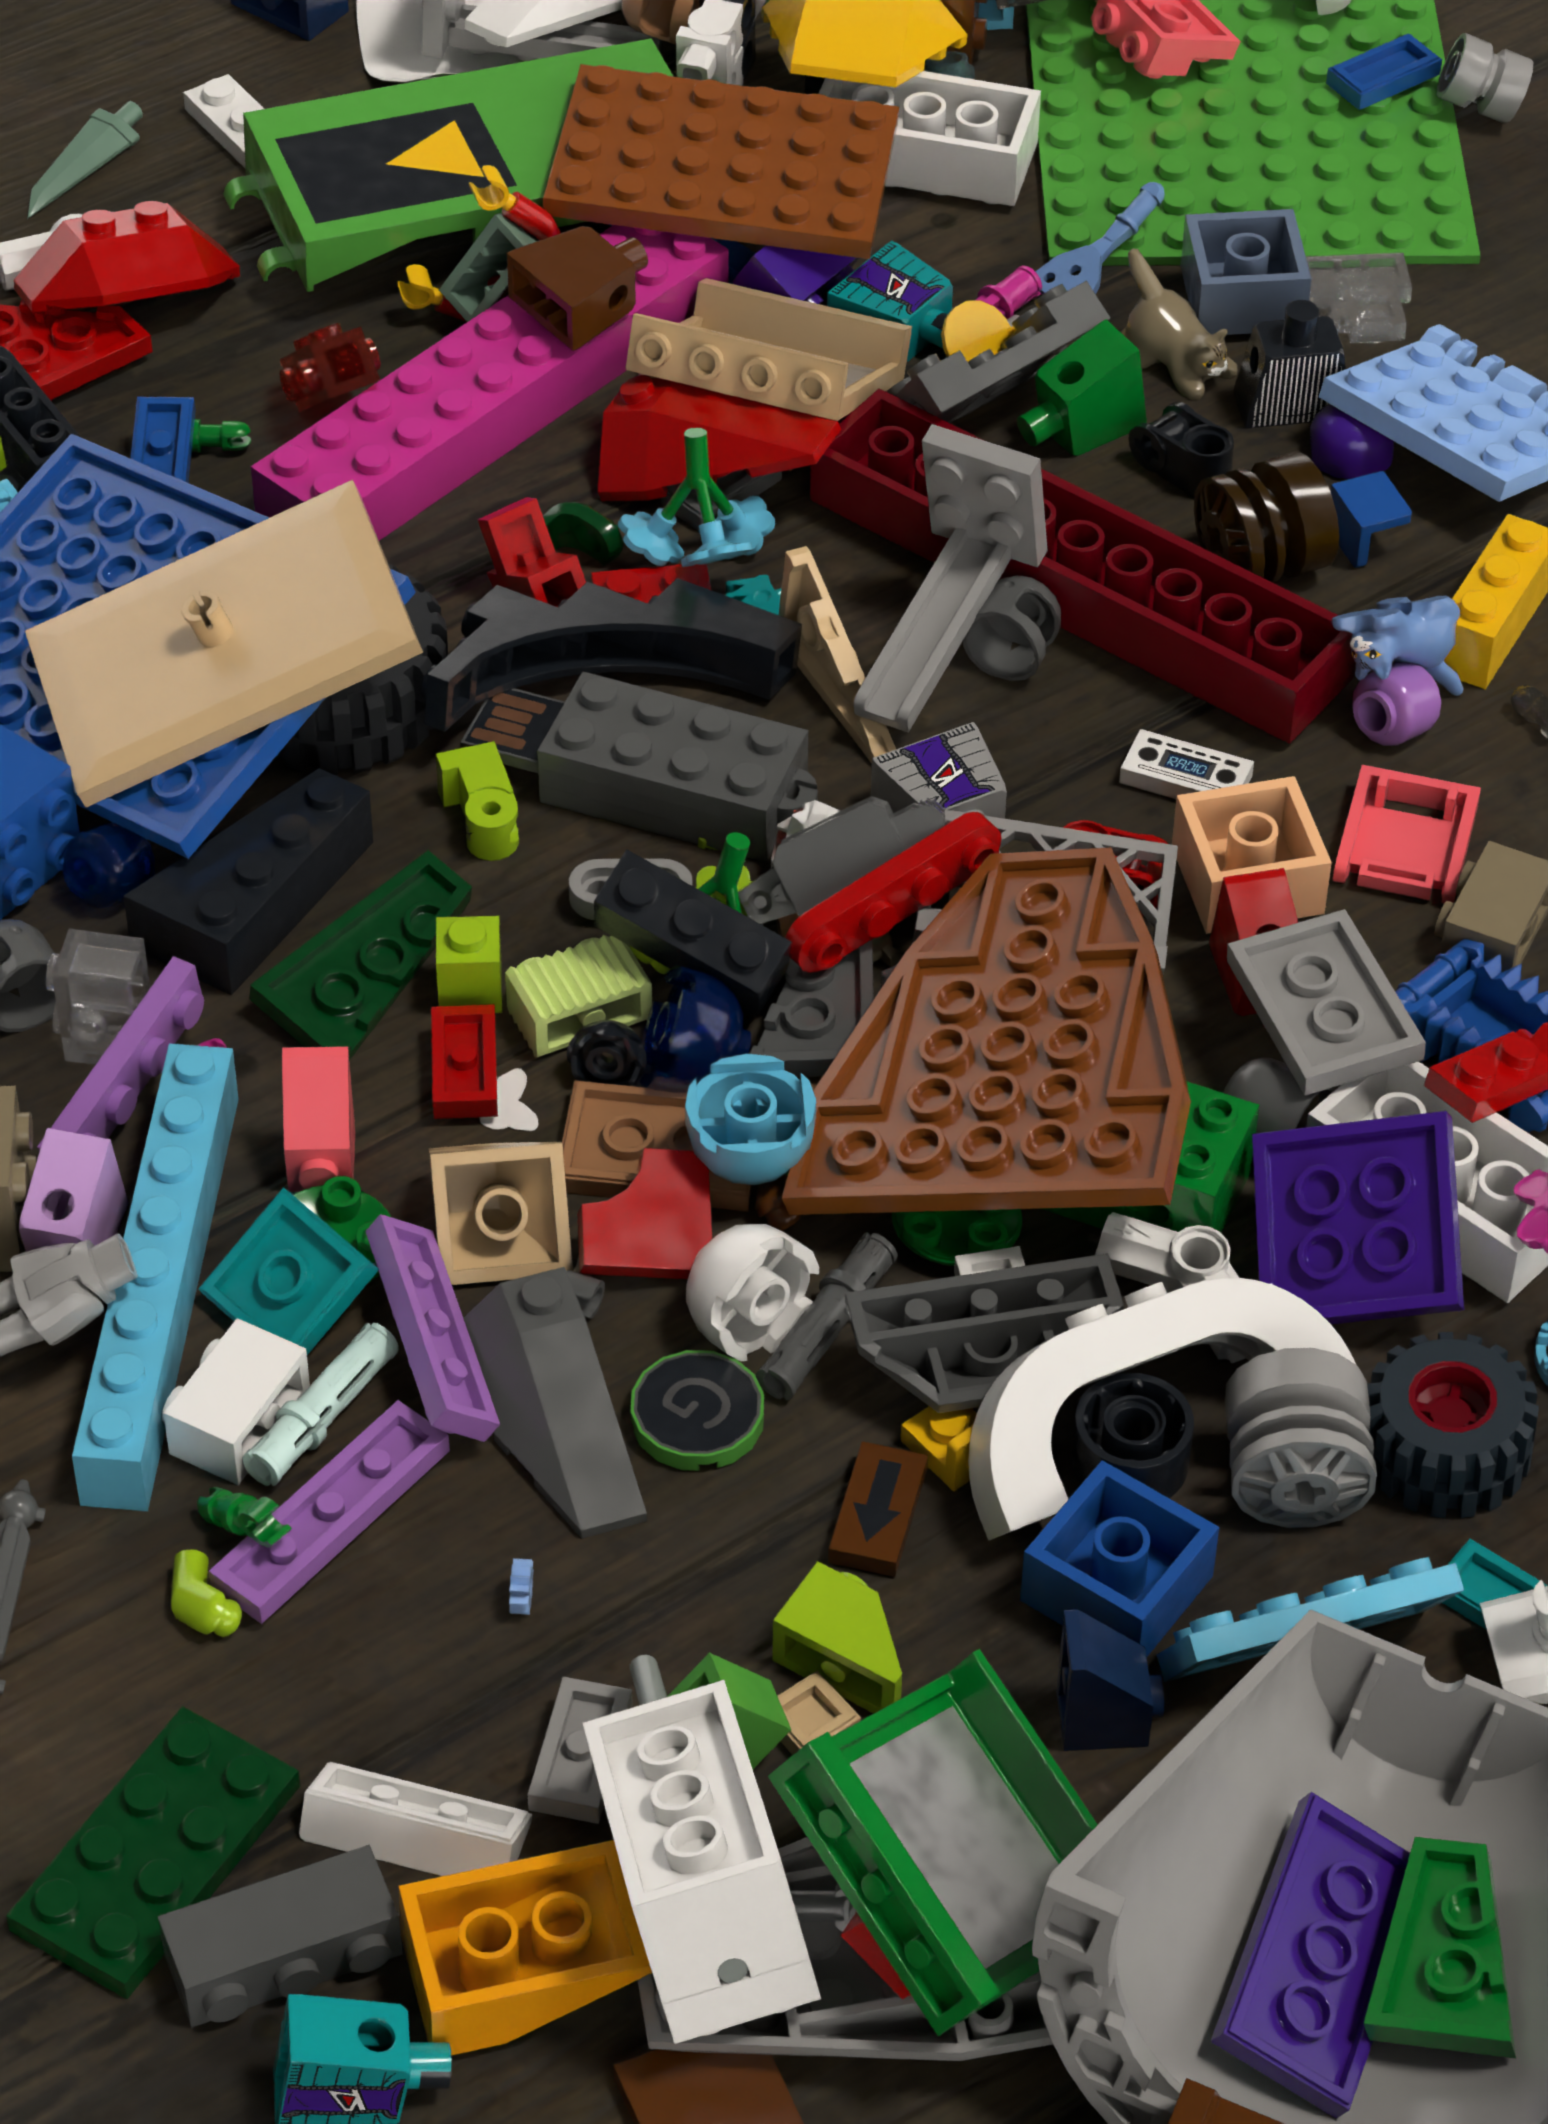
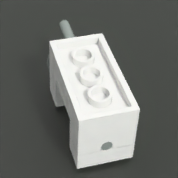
(699, 1858)

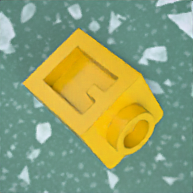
(945, 1441)

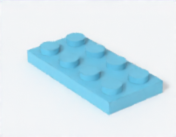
(1221, 1641)

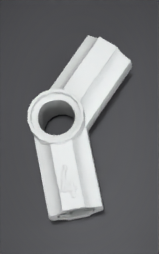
(1167, 1256)

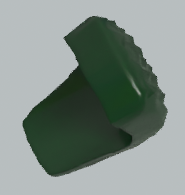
(584, 529)

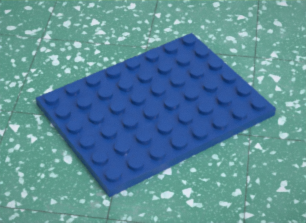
(79, 533)

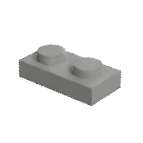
(565, 1772)

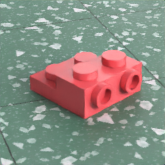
(1163, 34)

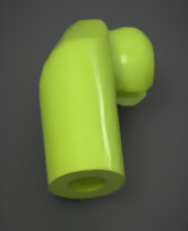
(198, 1602)

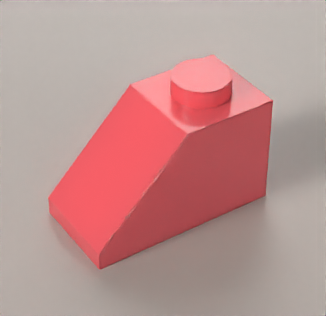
(317, 1115)

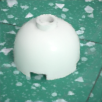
(749, 1288)

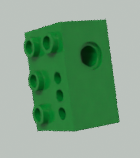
(1210, 1169)

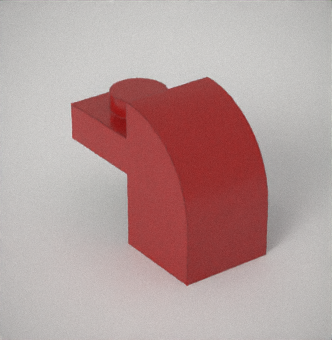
(526, 556)

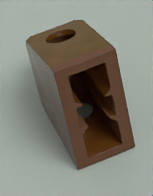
(576, 282)

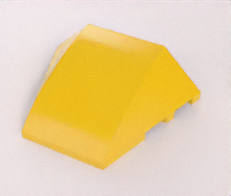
(862, 38)

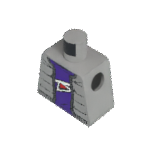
(944, 767)

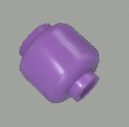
(1397, 706)

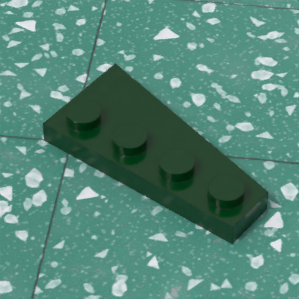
(360, 963)

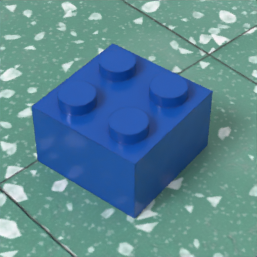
(1120, 1557)

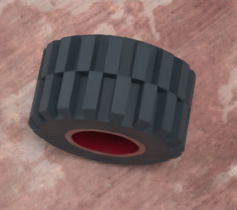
(1451, 1424)

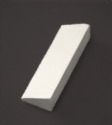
(410, 1822)

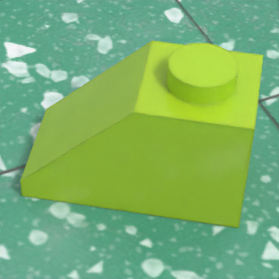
(842, 1633)

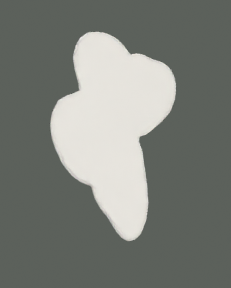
(510, 1110)

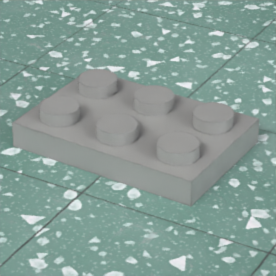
(1325, 1002)

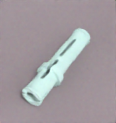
(304, 1422)

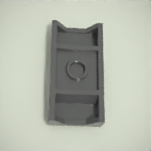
(959, 387)

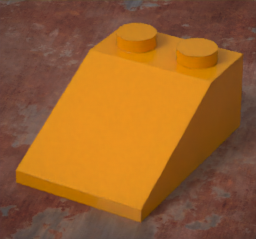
(518, 1944)

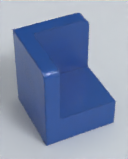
(1366, 507)

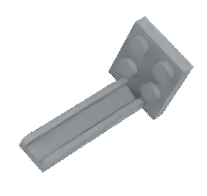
(445, 22)
(991, 513)

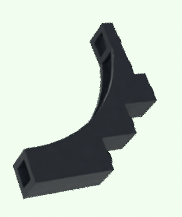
(598, 630)

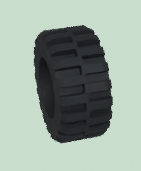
(378, 714)

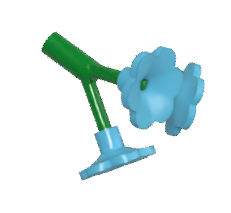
(733, 533)

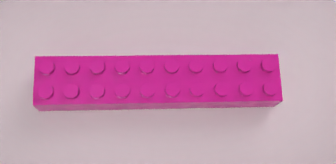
(474, 395)

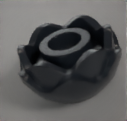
(609, 1037)

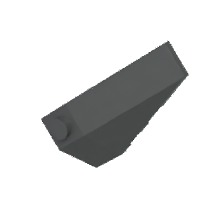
(555, 1401)

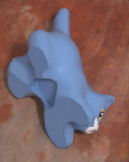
(1404, 632)

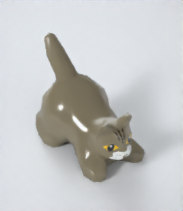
(1170, 333)

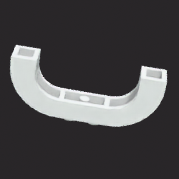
(1011, 1436)

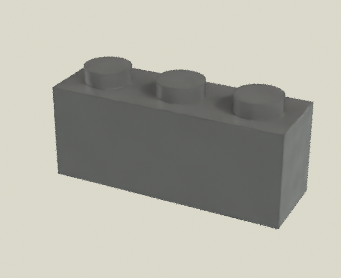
(280, 1936)

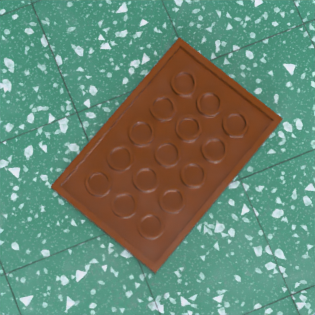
(722, 161)

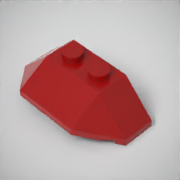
(122, 259)

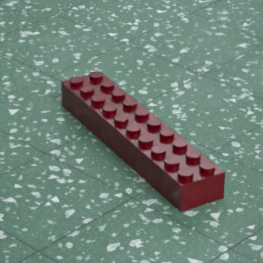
(1114, 577)

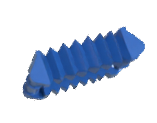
(1469, 1002)

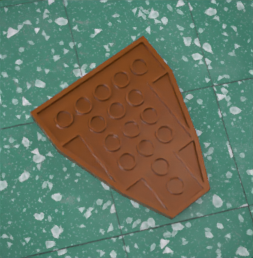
(1008, 1057)

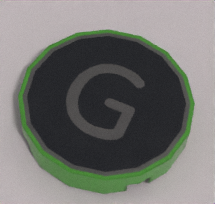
(697, 1409)

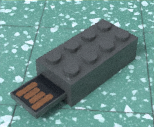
(653, 760)

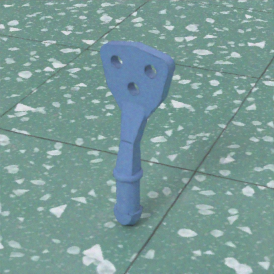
(1090, 258)

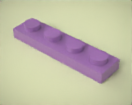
(135, 1054)
(432, 1329)
(331, 1510)

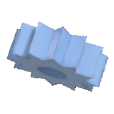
(521, 1586)

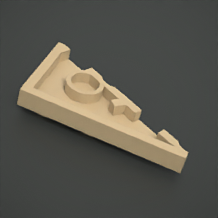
(826, 651)

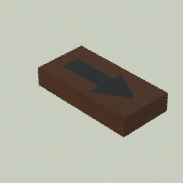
(878, 1509)

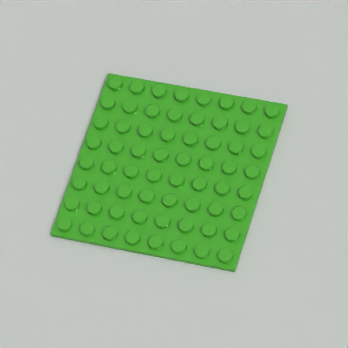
(1250, 135)

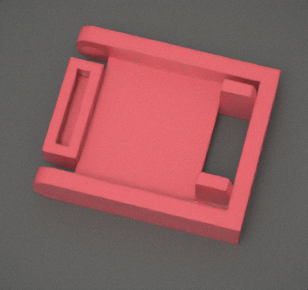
(1403, 849)

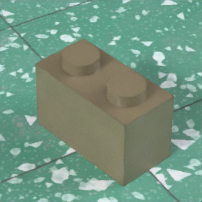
(1497, 904)

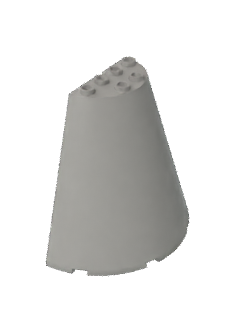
(1166, 1888)

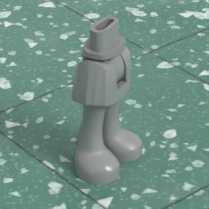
(61, 1290)

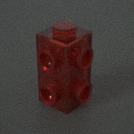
(329, 366)

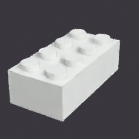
(956, 134)
(1488, 1164)

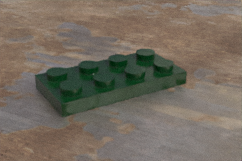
(151, 1849)

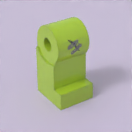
(481, 786)

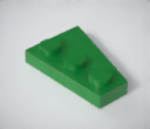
(1444, 1956)

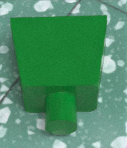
(1087, 393)

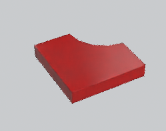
(652, 1224)

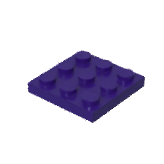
(1361, 1216)

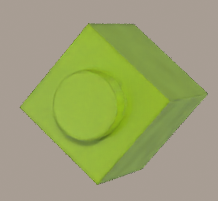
(469, 961)

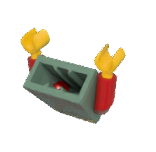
(482, 272)

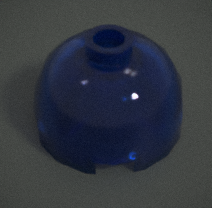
(691, 1030)

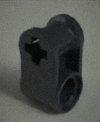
(1182, 447)

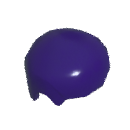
(1347, 446)

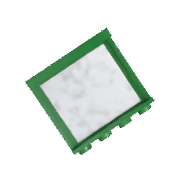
(941, 1834)

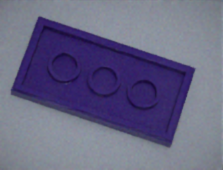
(1315, 1957)

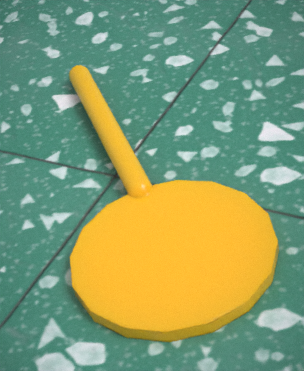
(974, 329)

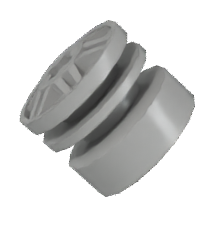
(1299, 1437)

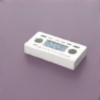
(1180, 767)

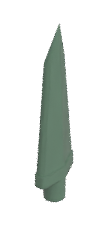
(93, 147)

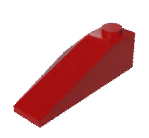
(647, 427)

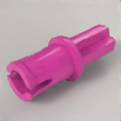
(1012, 291)

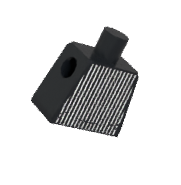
(1287, 367)

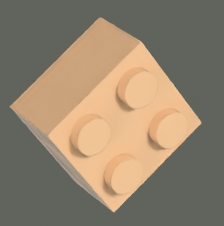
(1250, 832)

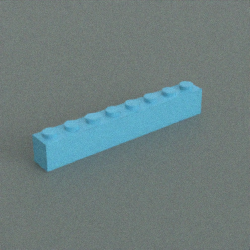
(150, 1318)

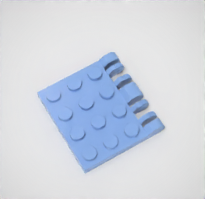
(1468, 420)

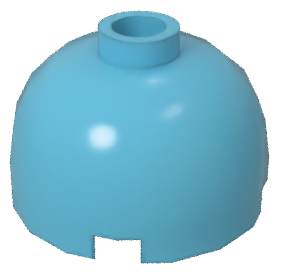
(750, 1118)

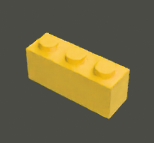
(1499, 599)

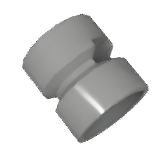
(1485, 78)

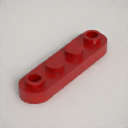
(892, 892)

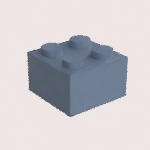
(1243, 267)

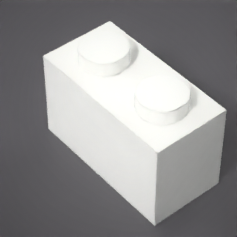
(233, 1398)

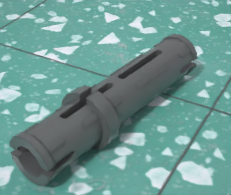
(825, 1316)

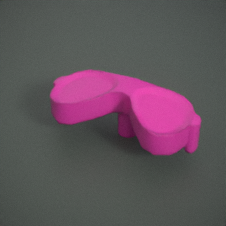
(1534, 1226)

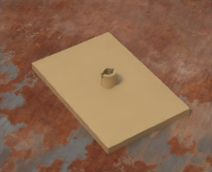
(221, 643)

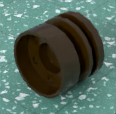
(1270, 517)

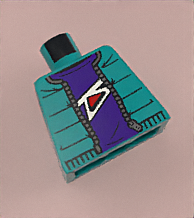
(900, 290)
(350, 2062)

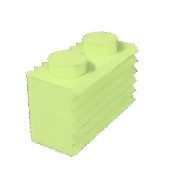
(575, 988)

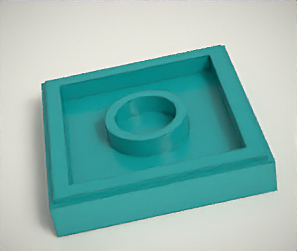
(289, 1274)

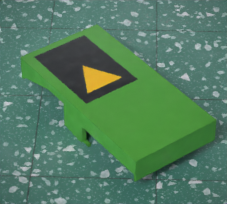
(397, 160)

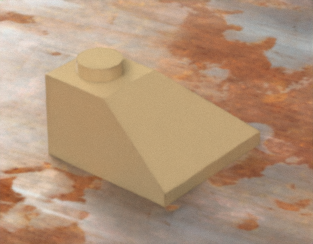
(500, 1210)

